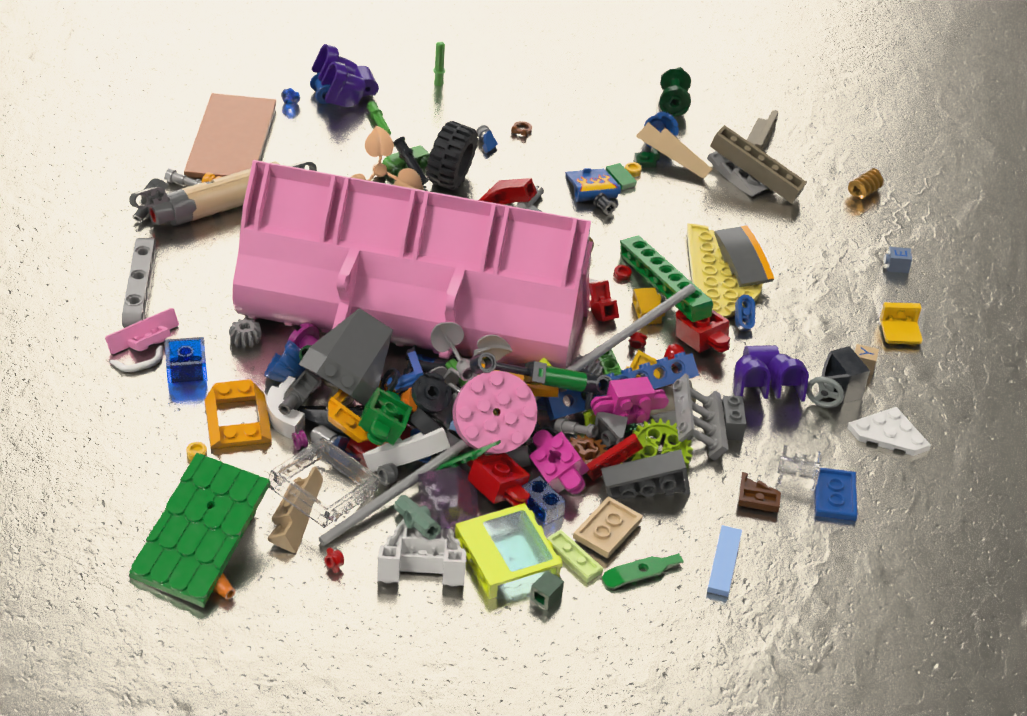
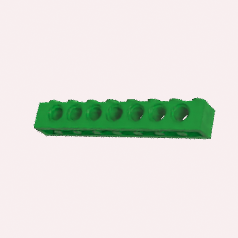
(665, 277)

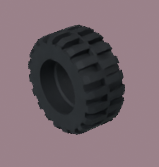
(452, 155)

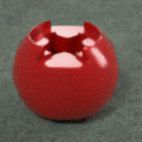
(672, 350)

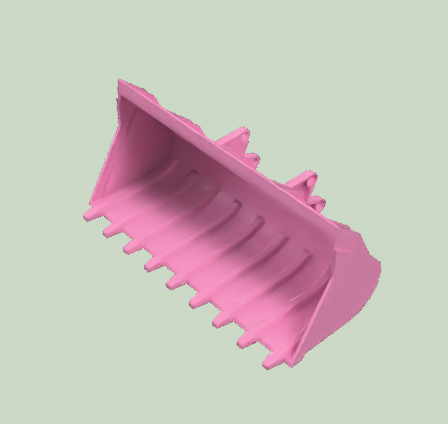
(411, 259)

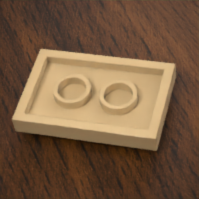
(607, 527)

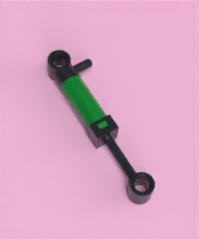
(541, 374)

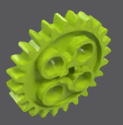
(657, 430)

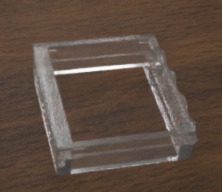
(312, 507)

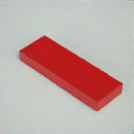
(614, 456)

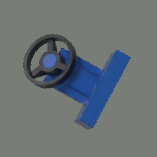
(405, 381)

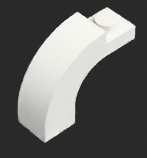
(283, 423)

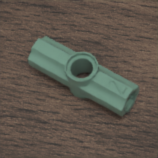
(417, 517)

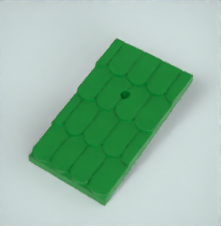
(199, 529)

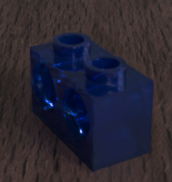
(544, 501)

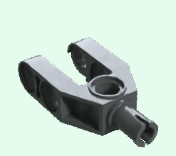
(300, 392)

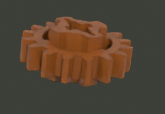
(588, 447)

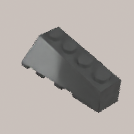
(647, 476)

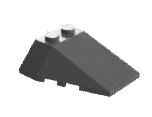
(351, 355)

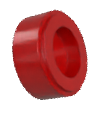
(622, 272)

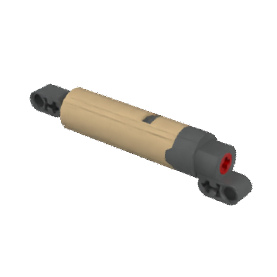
(200, 199)

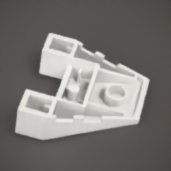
(412, 552)

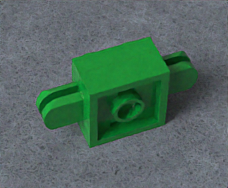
(384, 417)

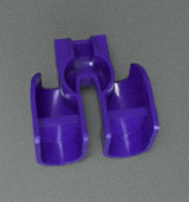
(346, 78)
(765, 363)

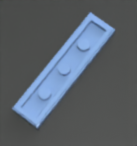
(724, 561)

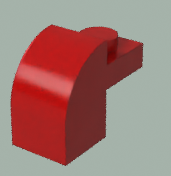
(601, 303)

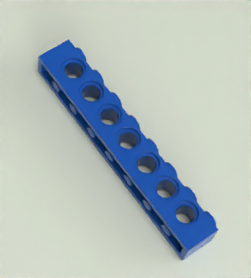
(684, 363)

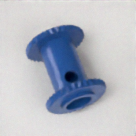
(320, 90)

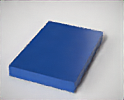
(836, 494)

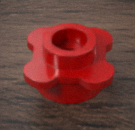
(637, 340)
(334, 559)

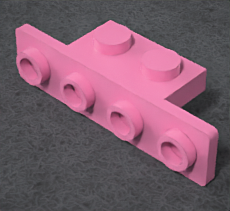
(143, 333)

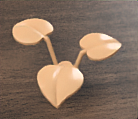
(381, 144)

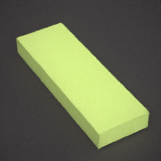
(575, 556)

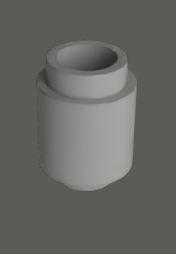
(321, 431)

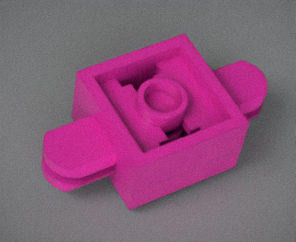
(631, 399)
(558, 462)

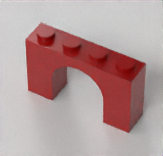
(510, 191)

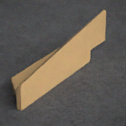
(673, 148)
(291, 521)

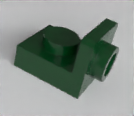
(647, 159)

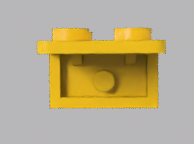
(900, 323)

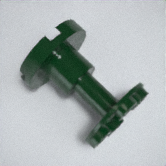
(675, 95)

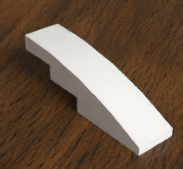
(407, 450)

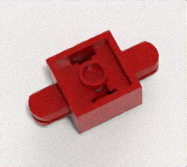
(704, 333)
(499, 478)

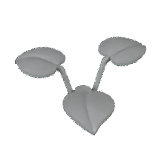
(449, 334)

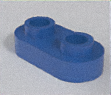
(745, 314)

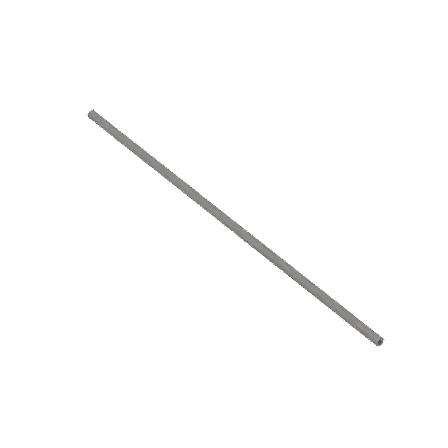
(460, 446)

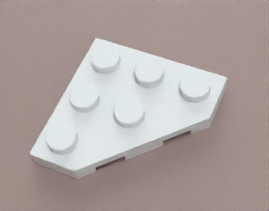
(890, 431)

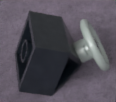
(842, 378)

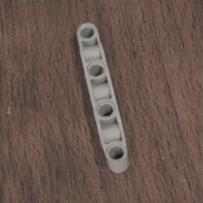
(139, 281)

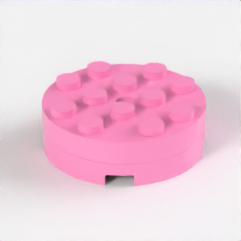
(514, 408)

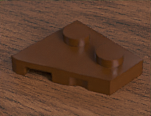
(758, 495)

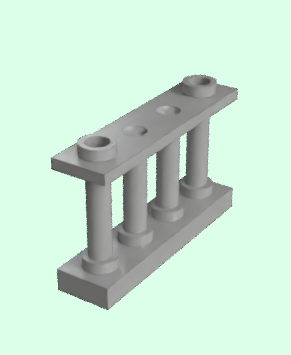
(711, 411)

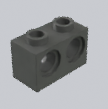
(734, 417)

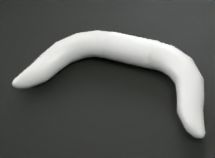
(139, 366)

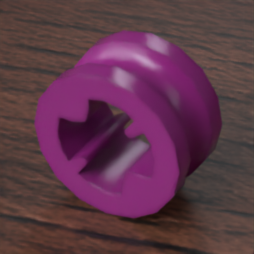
(299, 440)

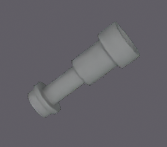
(173, 176)
(574, 428)

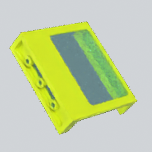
(506, 547)

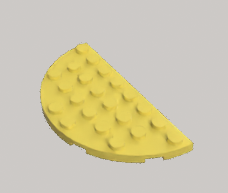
(711, 272)

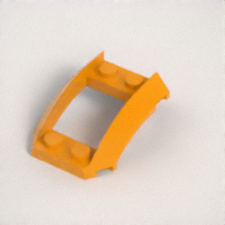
(344, 418)
(237, 434)

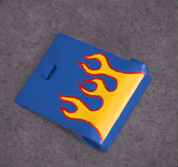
(591, 182)

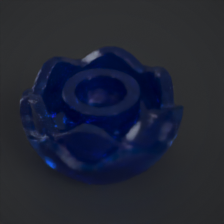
(290, 97)

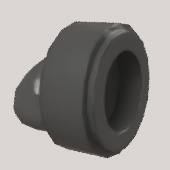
(388, 473)

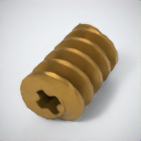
(866, 183)

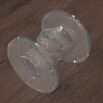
(806, 468)

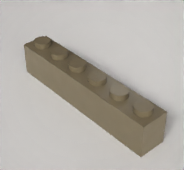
(758, 164)

